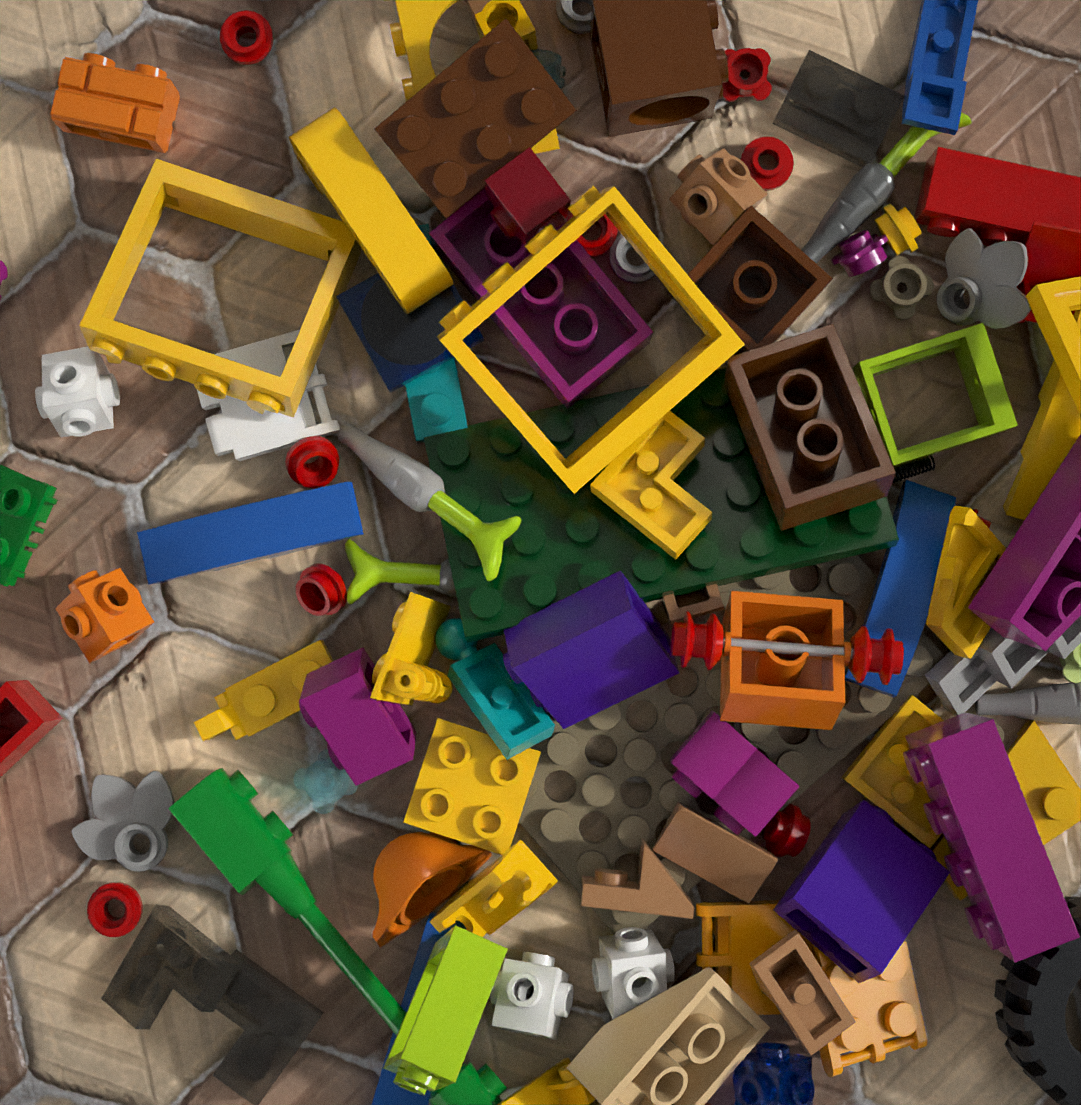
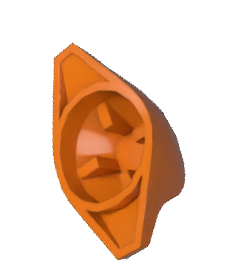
(417, 876)

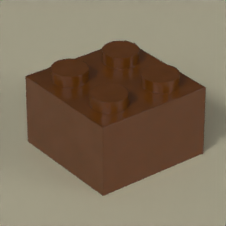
(758, 280)

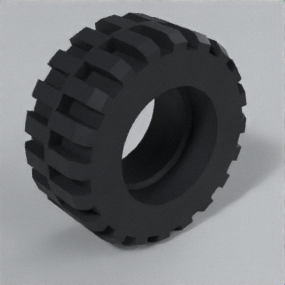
(1035, 1015)

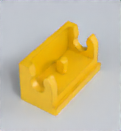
(497, 892)

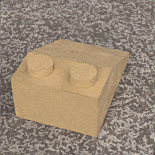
(671, 1046)

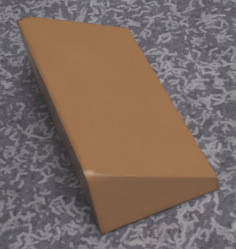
(714, 852)

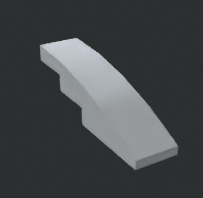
(964, 680)

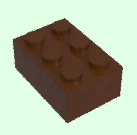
(475, 118)
(808, 427)

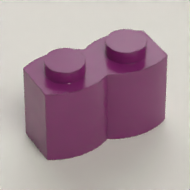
(732, 774)

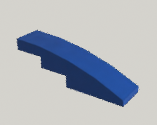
(250, 532)

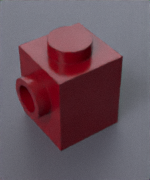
(526, 197)

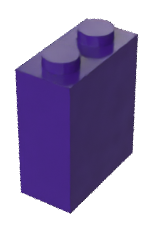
(589, 651)
(862, 891)

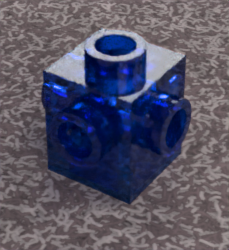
(774, 1077)

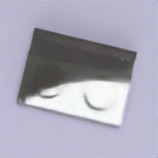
(838, 109)

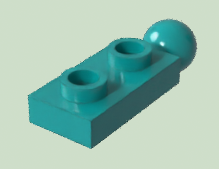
(489, 691)

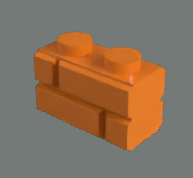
(115, 102)

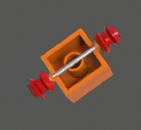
(784, 658)

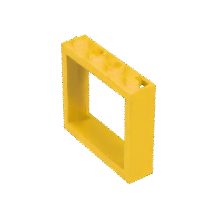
(247, 213)
(653, 401)

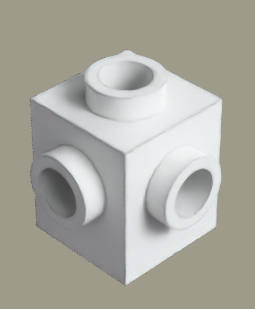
(77, 392)
(631, 969)
(543, 1011)

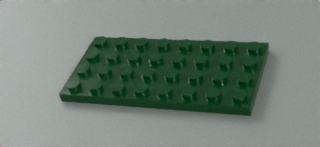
(579, 539)

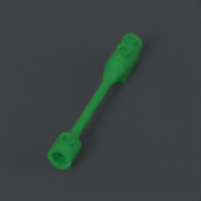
(254, 851)

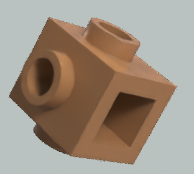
(715, 193)

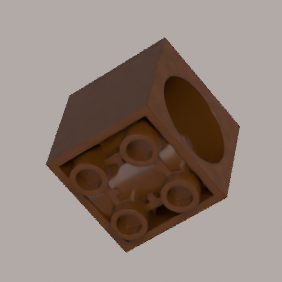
(656, 62)

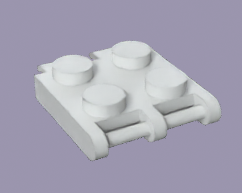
(255, 434)

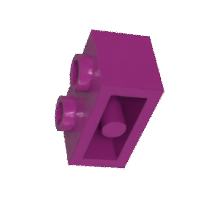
(359, 731)

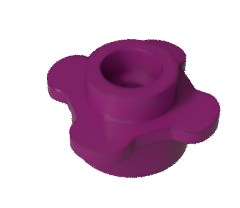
(861, 253)

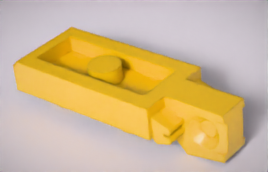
(263, 696)

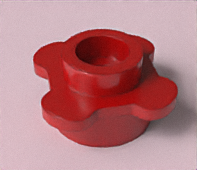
(756, 64)

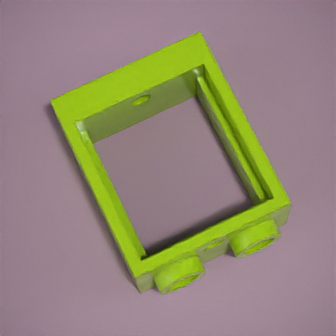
(980, 378)
(444, 1011)

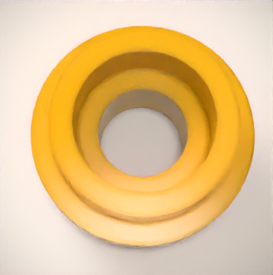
(899, 228)

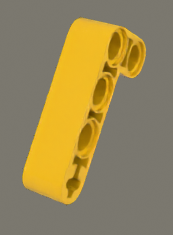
(370, 210)

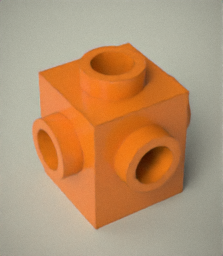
(103, 613)

